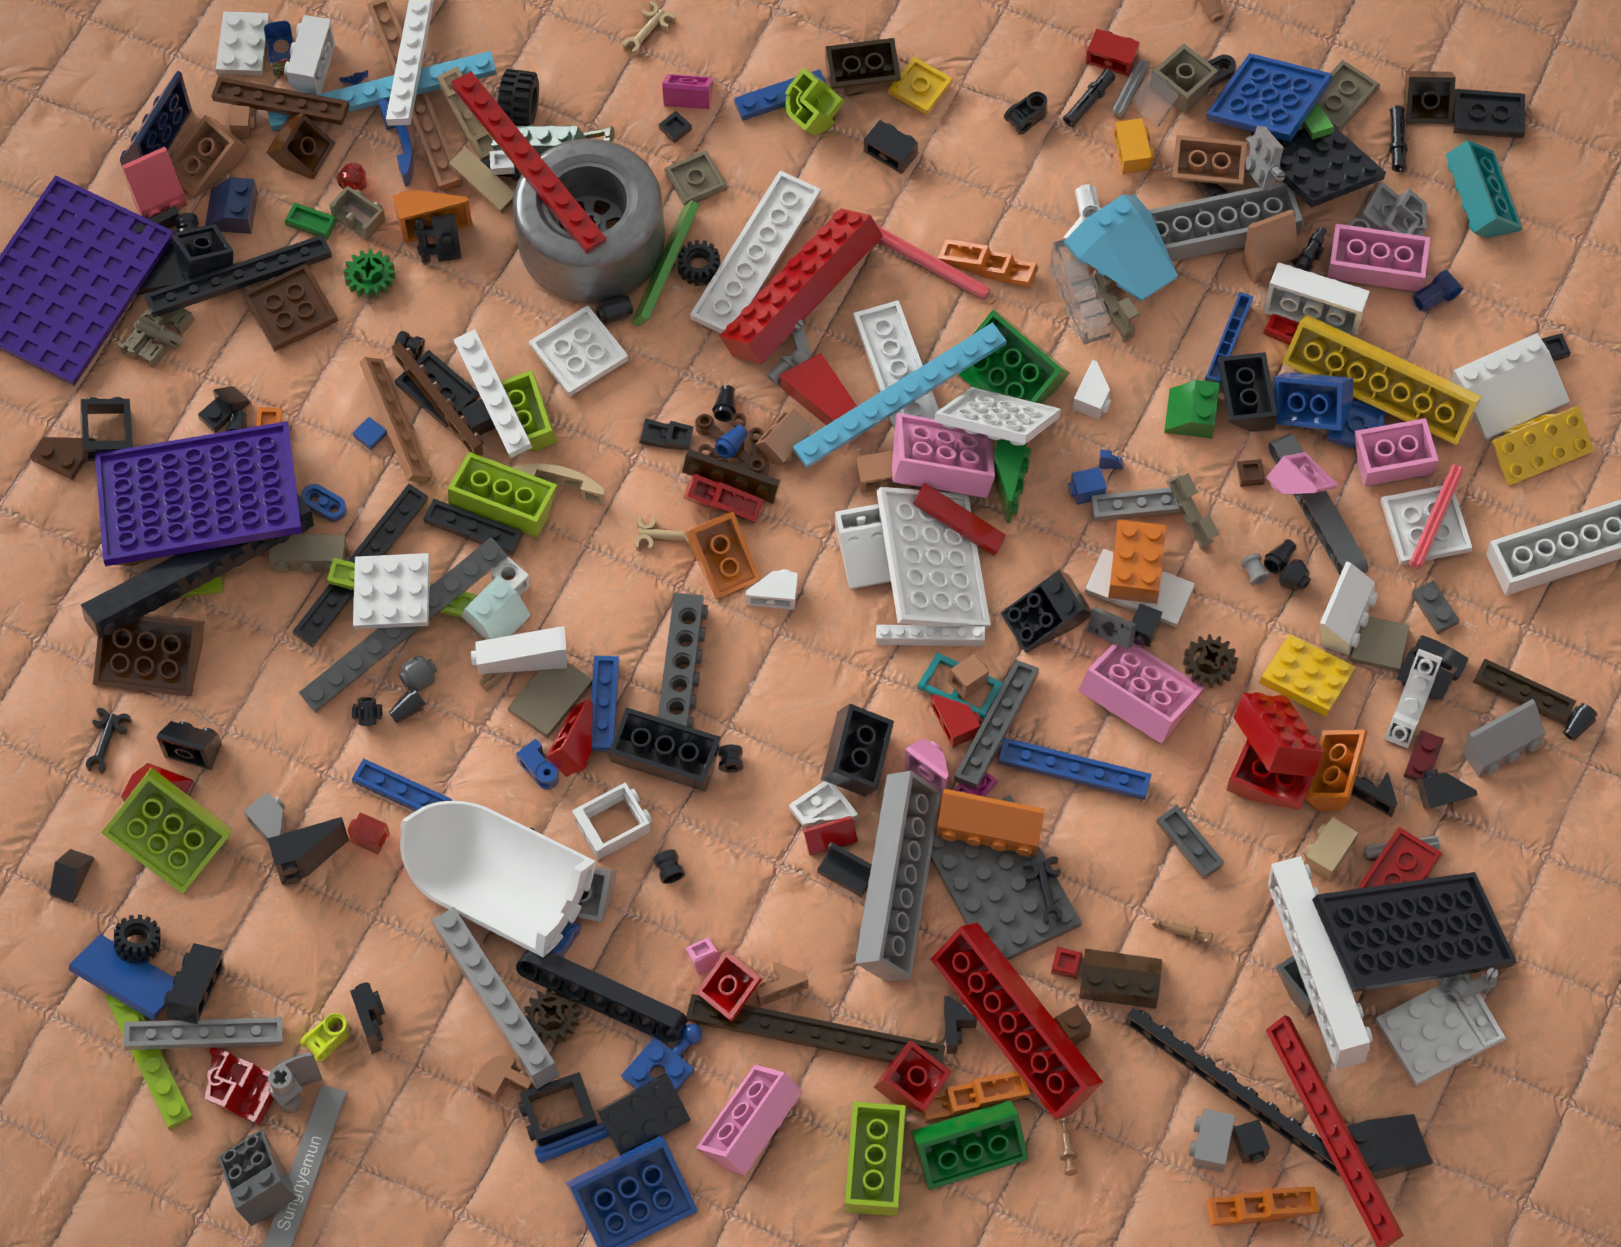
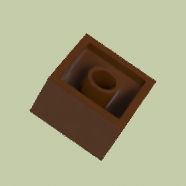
(301, 146)

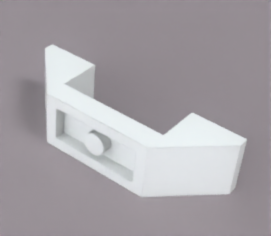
(1413, 698)

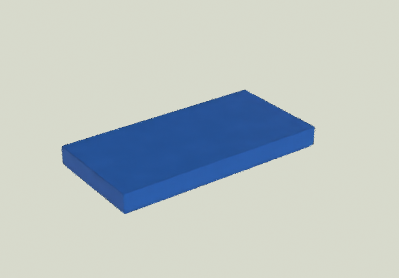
(134, 984)

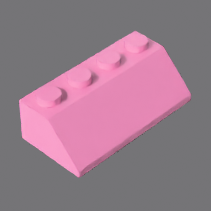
(750, 1119)

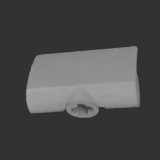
(289, 1077)

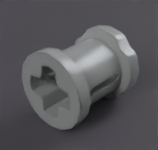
(1255, 569)

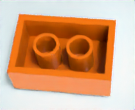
(1137, 561)

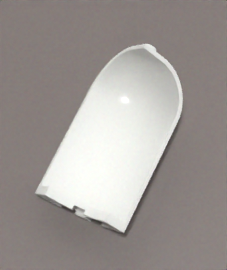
(495, 871)

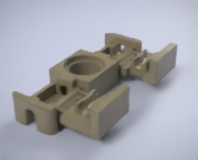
(1119, 312)
(143, 343)
(1202, 528)

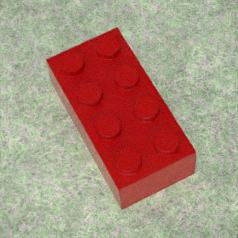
(1278, 734)

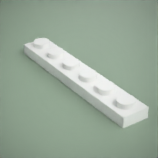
(493, 393)

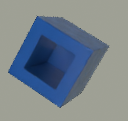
(1086, 484)

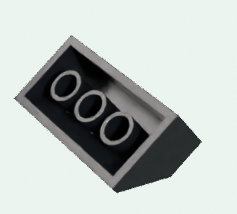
(665, 749)

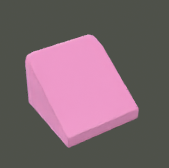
(703, 955)

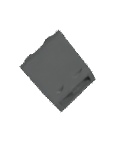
(256, 1178)

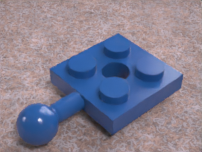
(659, 1055)

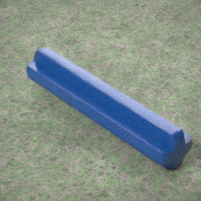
(571, 1142)

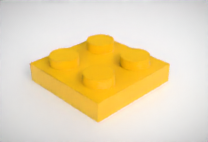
(920, 86)

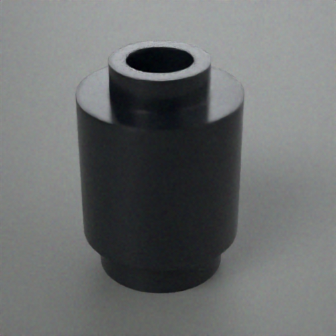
(614, 309)

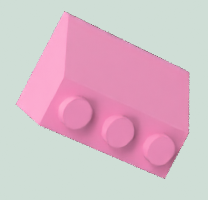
(1395, 452)

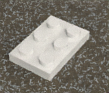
(242, 44)

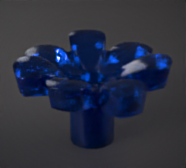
(355, 79)

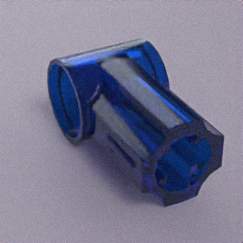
(1441, 288)

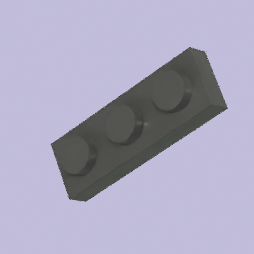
(1190, 842)

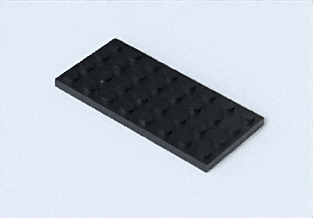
(1413, 931)

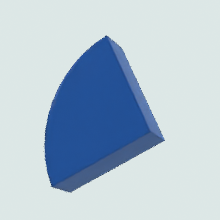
(1109, 461)

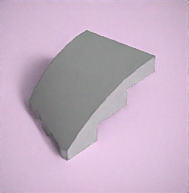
(1395, 212)

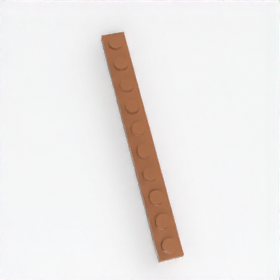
(423, 113)

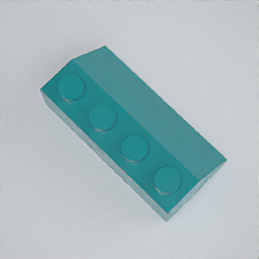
(1483, 190)

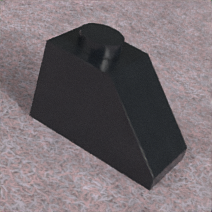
(1442, 788)

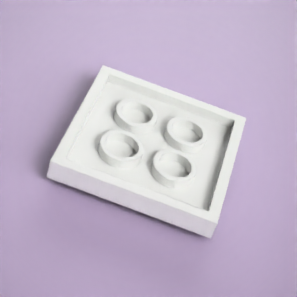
(578, 351)
(1407, 517)
(391, 591)
(1428, 1035)

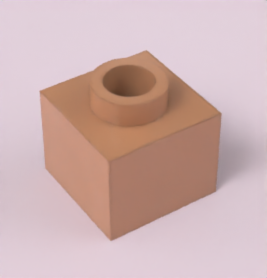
(242, 121)

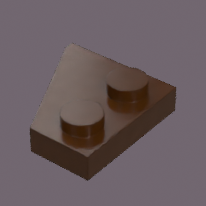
(60, 455)

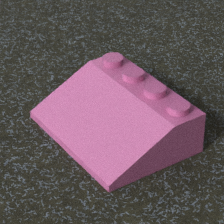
(941, 457)
(1141, 690)

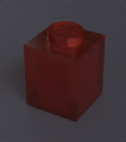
(368, 833)

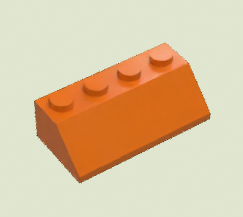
(990, 822)

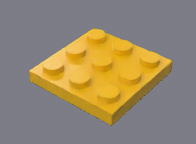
(1307, 675)

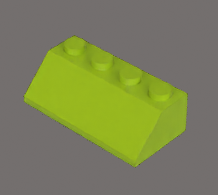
(502, 494)

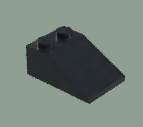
(305, 849)
(1391, 1145)

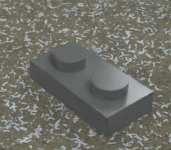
(1435, 607)

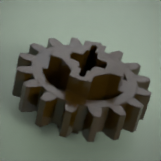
(1207, 670)
(560, 1024)

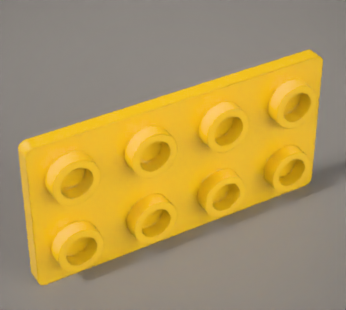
(1542, 444)

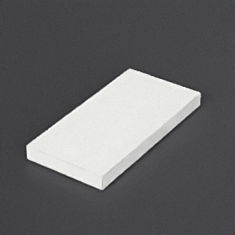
(1172, 596)

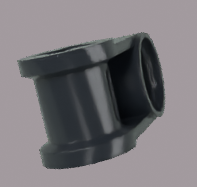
(1023, 113)

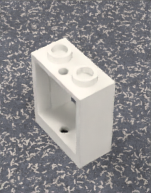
(583, 813)

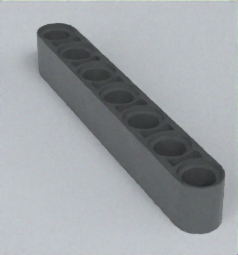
(1322, 515)

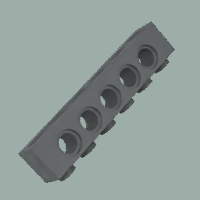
(683, 608)

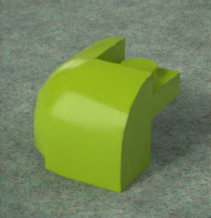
(812, 102)

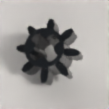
(367, 711)

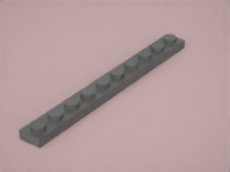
(385, 640)

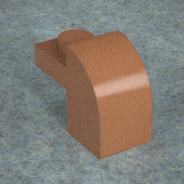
(499, 1073)

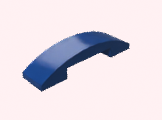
(405, 160)

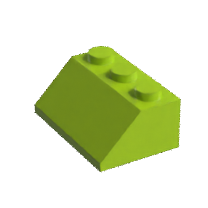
(531, 409)

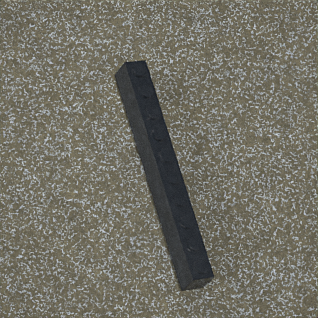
(173, 579)

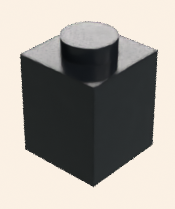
(478, 417)
(1147, 623)
(1251, 1142)

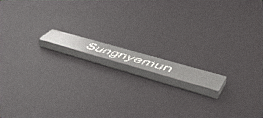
(307, 1166)

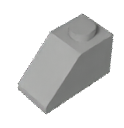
(267, 816)

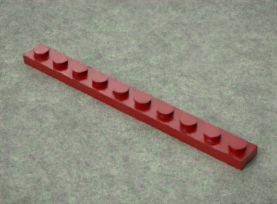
(528, 162)
(1334, 1133)

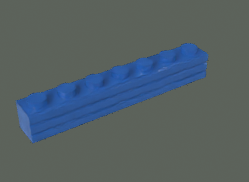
(1230, 335)

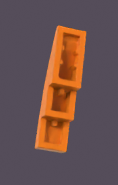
(987, 263)
(976, 1095)
(1262, 1206)

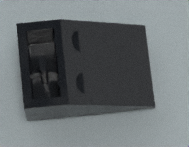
(1047, 611)

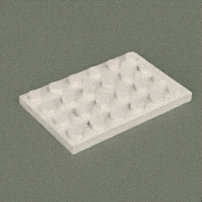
(930, 565)

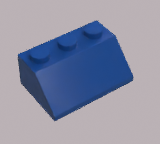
(1313, 400)

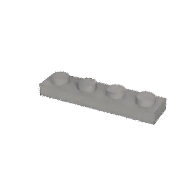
(1134, 504)

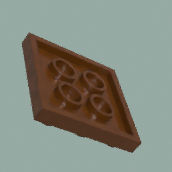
(290, 307)

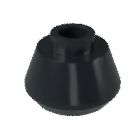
(1295, 576)

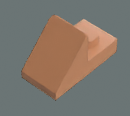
(788, 982)

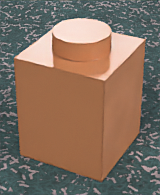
(968, 676)

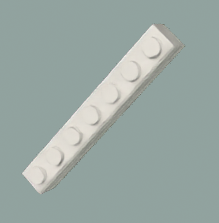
(930, 635)

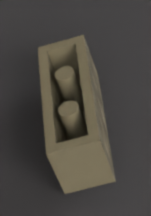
(308, 553)

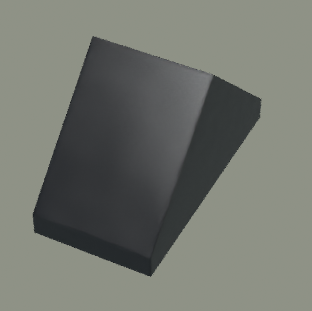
(69, 875)

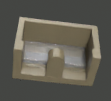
(357, 212)

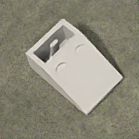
(862, 546)

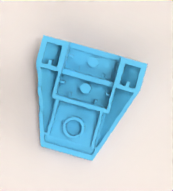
(1125, 247)

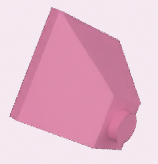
(1299, 475)
(928, 762)

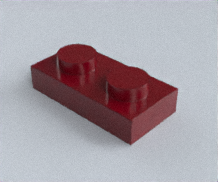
(1423, 755)

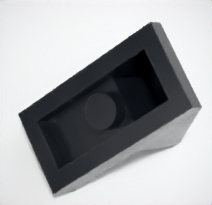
(221, 409)
(1378, 797)
(955, 1019)

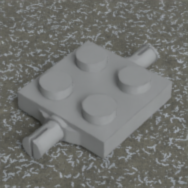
(1264, 158)

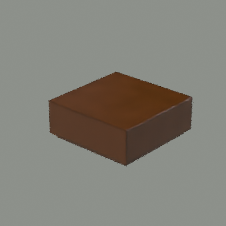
(1250, 472)

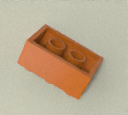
(1337, 769)

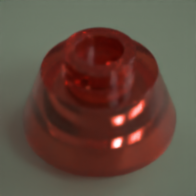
(352, 176)

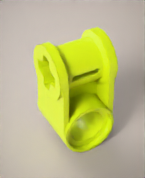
(325, 1039)

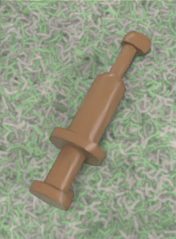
(1192, 933)
(1068, 1154)

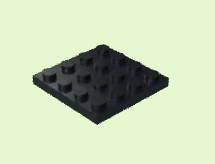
(1326, 166)

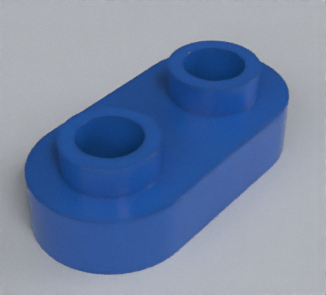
(325, 503)

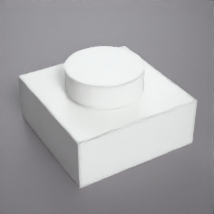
(500, 163)

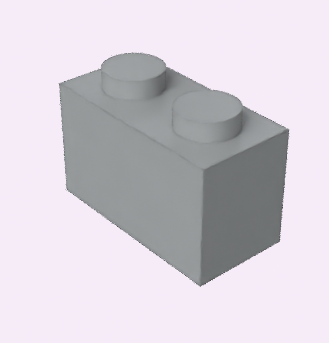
(1212, 1141)

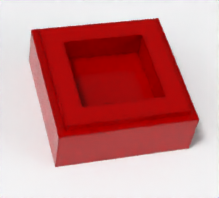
(1066, 962)

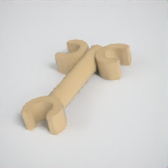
(654, 17)
(647, 533)

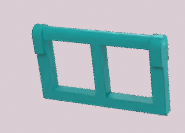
(939, 658)

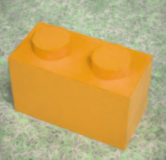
(1133, 145)

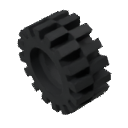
(698, 251)
(137, 950)

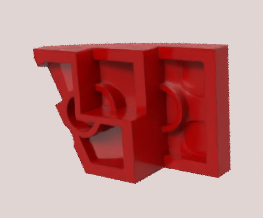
(238, 1086)

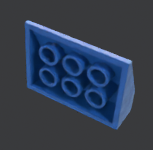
(632, 1195)

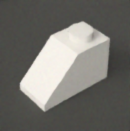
(1093, 393)
(774, 591)

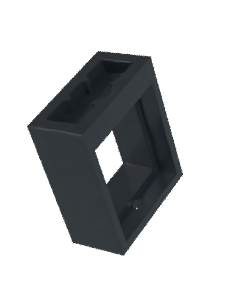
(104, 406)
(558, 1132)

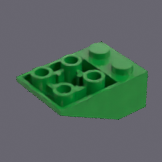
(1010, 467)

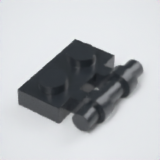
(445, 235)
(1312, 251)

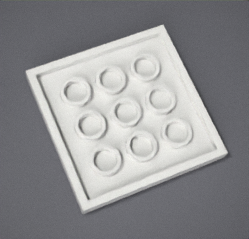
(997, 416)

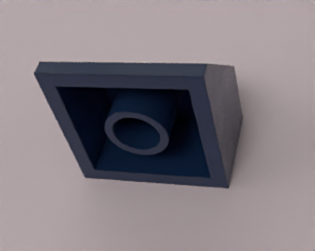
(233, 205)

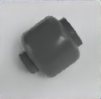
(417, 673)

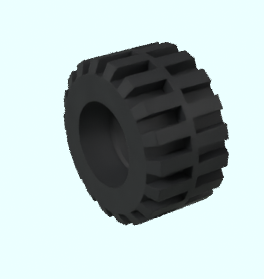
(519, 96)

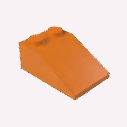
(427, 204)
(723, 554)

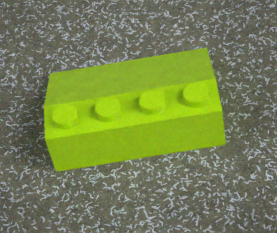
(167, 831)

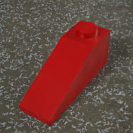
(574, 741)

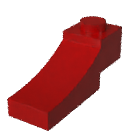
(723, 498)

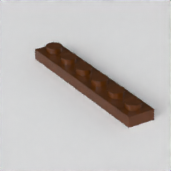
(280, 100)
(432, 392)

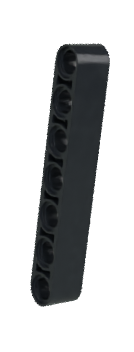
(603, 995)

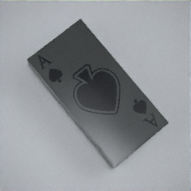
(1111, 627)

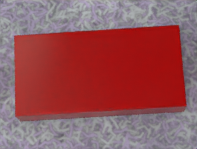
(838, 831)

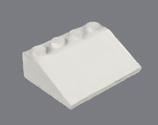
(1514, 386)

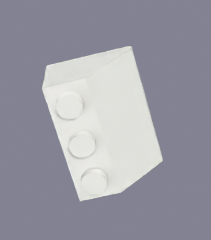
(310, 55)
(1347, 610)

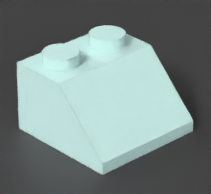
(496, 610)

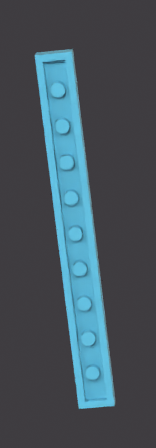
(368, 93)
(899, 395)

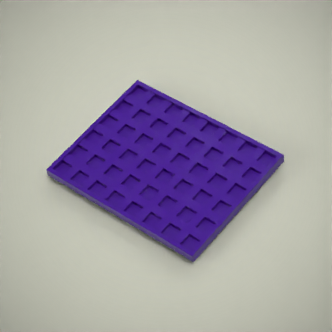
(72, 277)

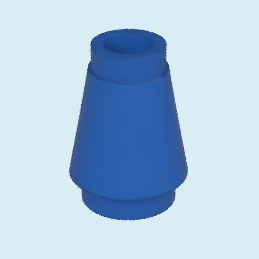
(729, 443)

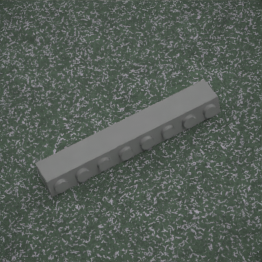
(495, 998)

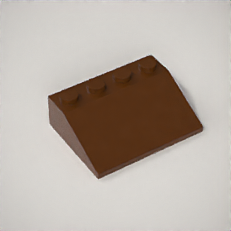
(151, 655)

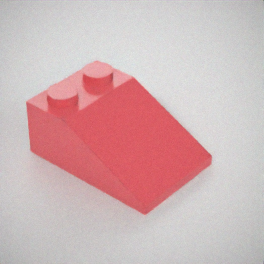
(154, 184)

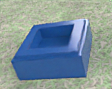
(370, 433)

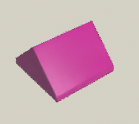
(687, 91)

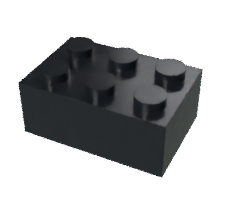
(857, 750)

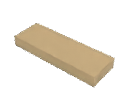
(480, 178)

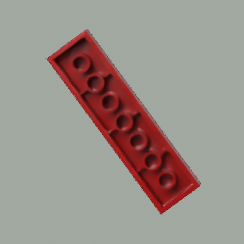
(801, 285)
(1016, 1020)

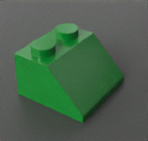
(1192, 409)

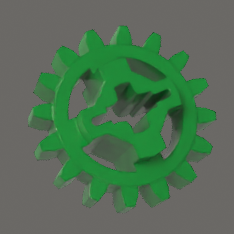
(375, 266)

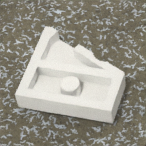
(821, 805)

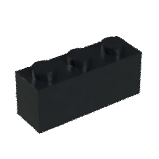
(194, 983)

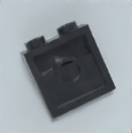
(369, 1011)

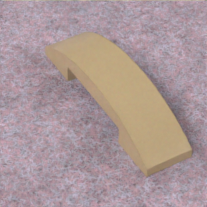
(471, 127)
(568, 478)

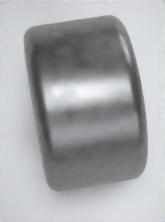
(596, 176)

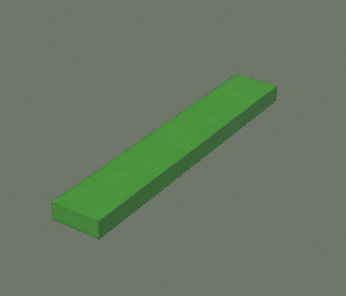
(665, 264)

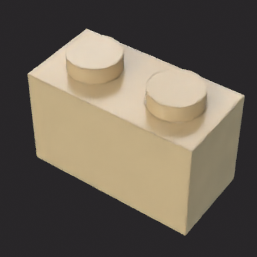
(1330, 848)

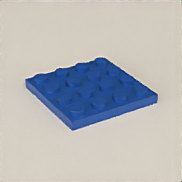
(1269, 96)

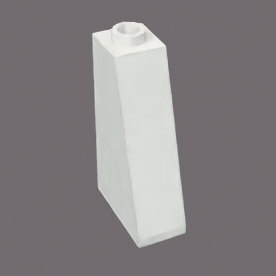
(522, 652)

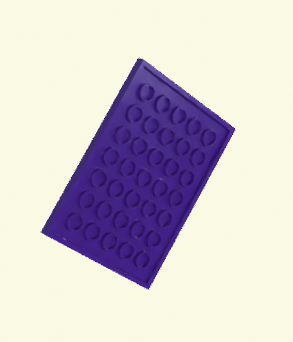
(197, 493)

